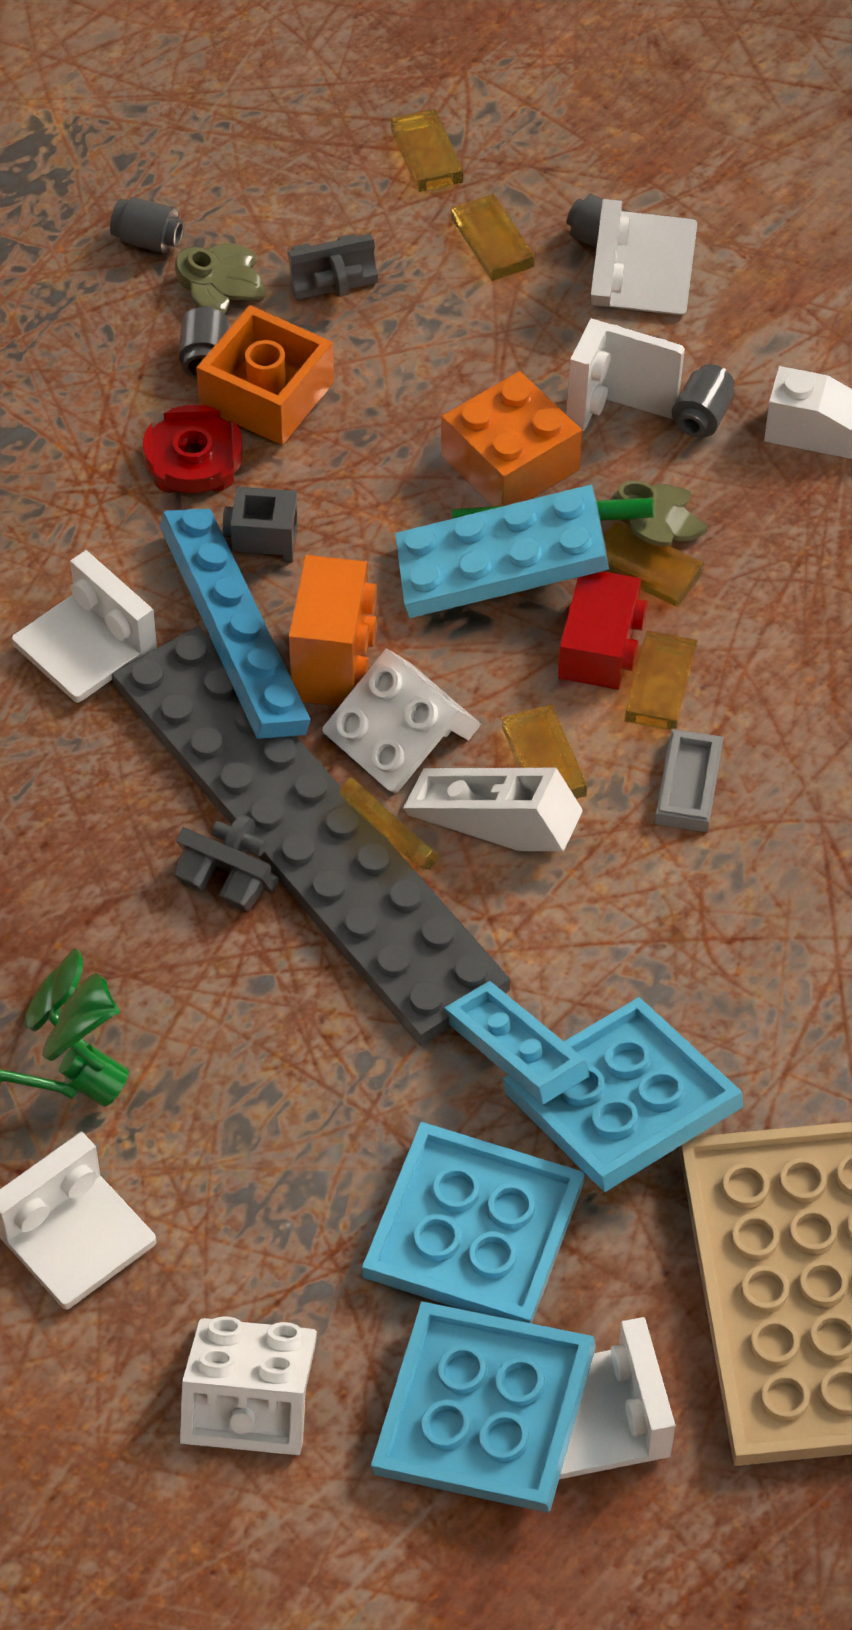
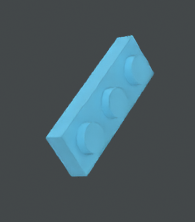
(517, 1042)

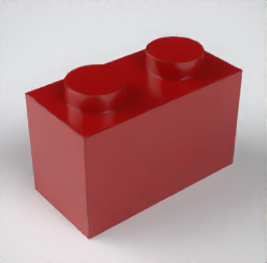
(600, 629)

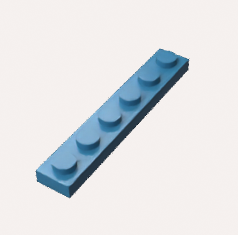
(234, 624)

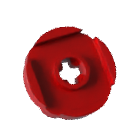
(193, 472)

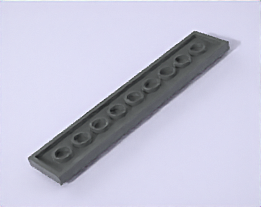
(315, 841)

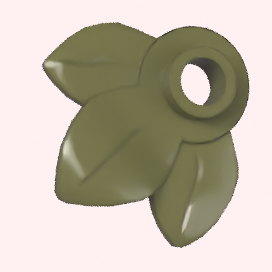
(219, 275)
(670, 518)

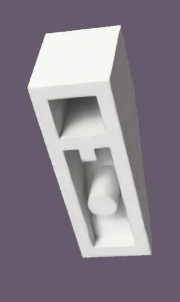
(810, 413)
(500, 805)

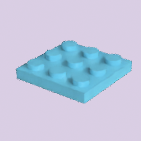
(640, 1098)
(473, 1225)
(484, 1406)

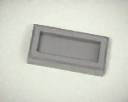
(689, 780)

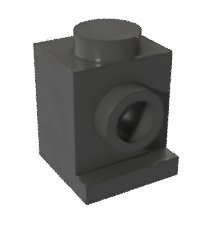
(263, 521)

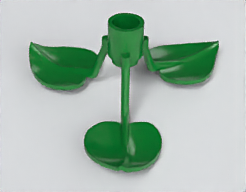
(83, 1011)

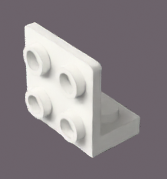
(643, 261)
(623, 369)
(89, 632)
(395, 720)
(70, 1223)
(247, 1386)
(622, 1408)

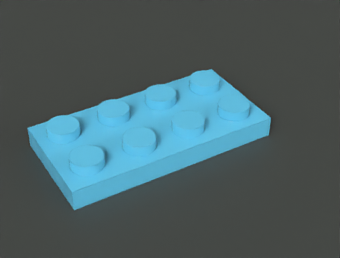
(501, 551)

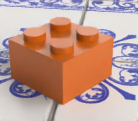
(266, 374)
(511, 441)
(331, 629)

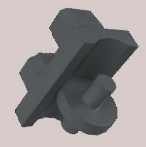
(332, 266)
(204, 855)

